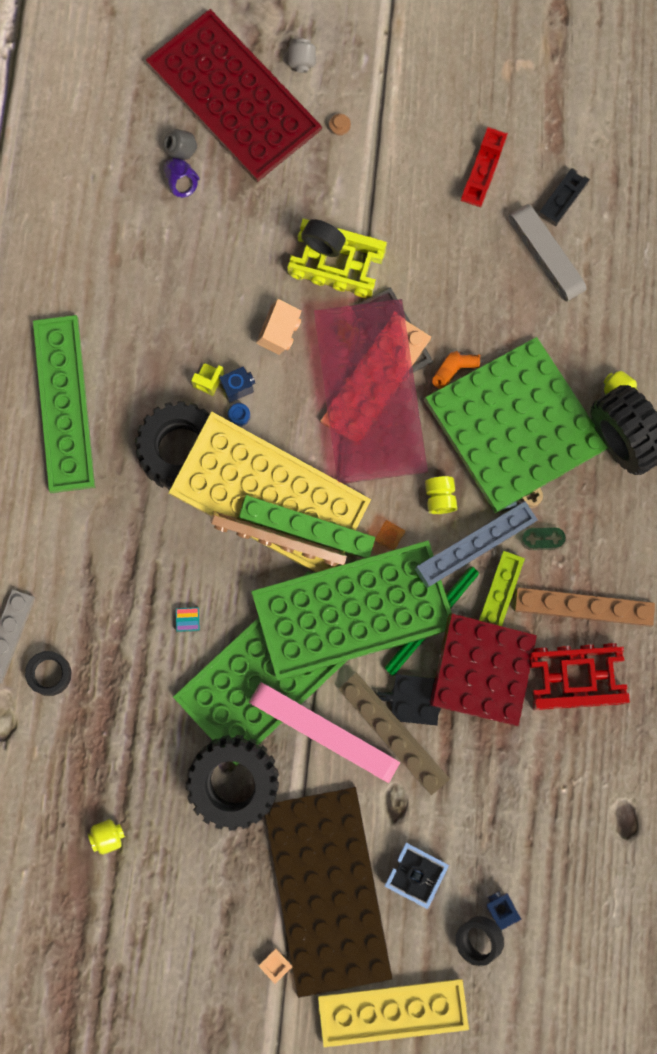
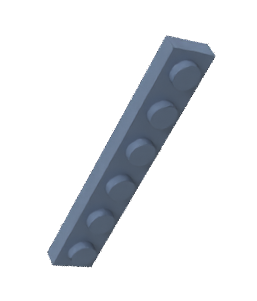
(475, 544)

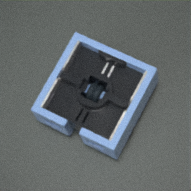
(416, 875)

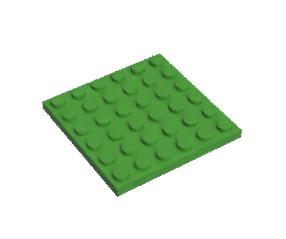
(515, 424)

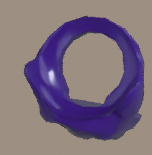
(176, 169)

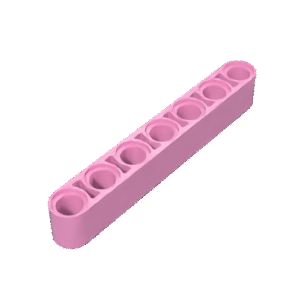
(324, 732)

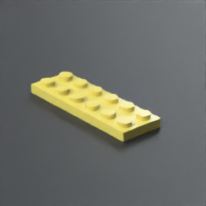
(393, 1012)

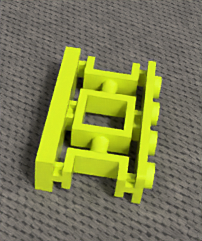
(335, 277)

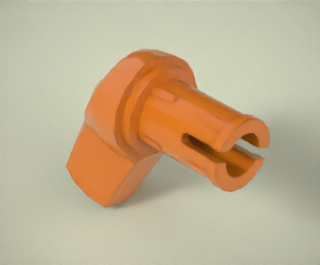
(451, 364)

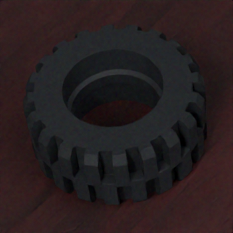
(627, 428)
(154, 430)
(215, 808)

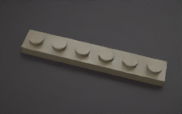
(394, 734)

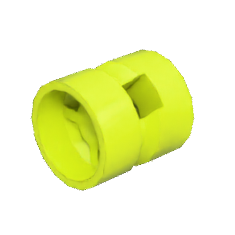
(441, 495)

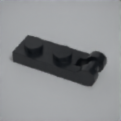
(563, 197)

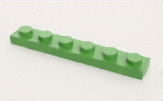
(306, 527)

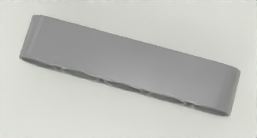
(547, 252)

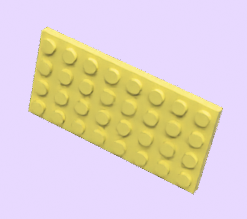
(235, 463)

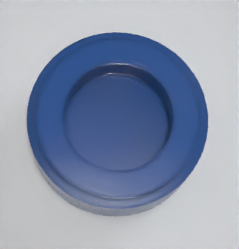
(239, 414)

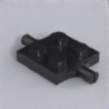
(411, 700)

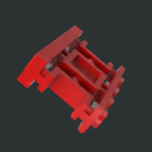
(579, 694)

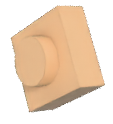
(275, 966)

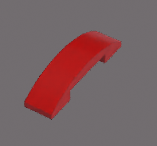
(484, 167)

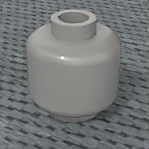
(302, 55)

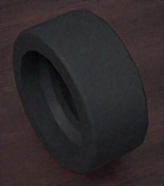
(323, 238)
(35, 661)
(468, 952)

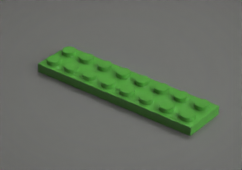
(64, 404)

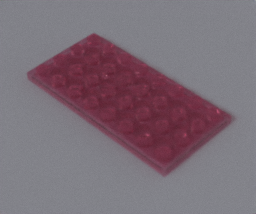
(370, 391)

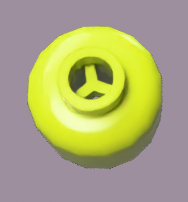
(619, 378)
(106, 837)

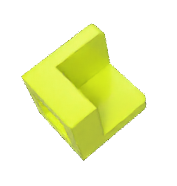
(207, 379)

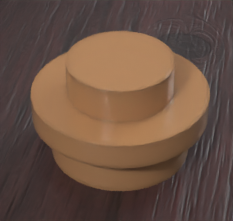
(340, 124)

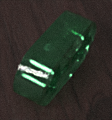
(543, 533)

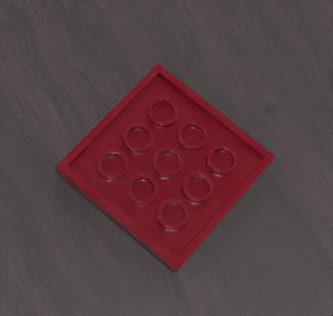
(483, 670)

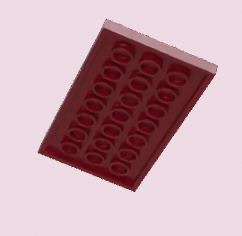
(234, 95)

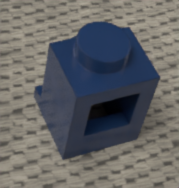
(509, 916)

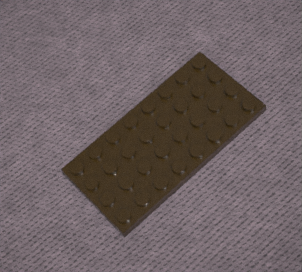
(327, 892)

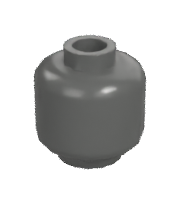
(180, 144)

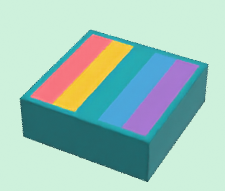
(187, 619)

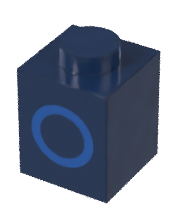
(237, 384)

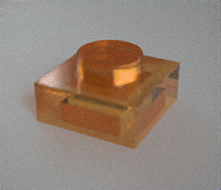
(390, 535)

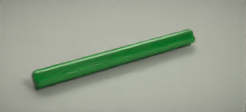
(452, 597)

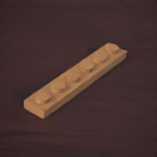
(268, 536)
(584, 607)

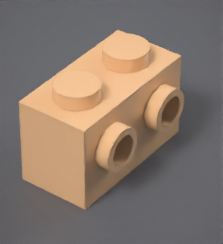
(279, 327)

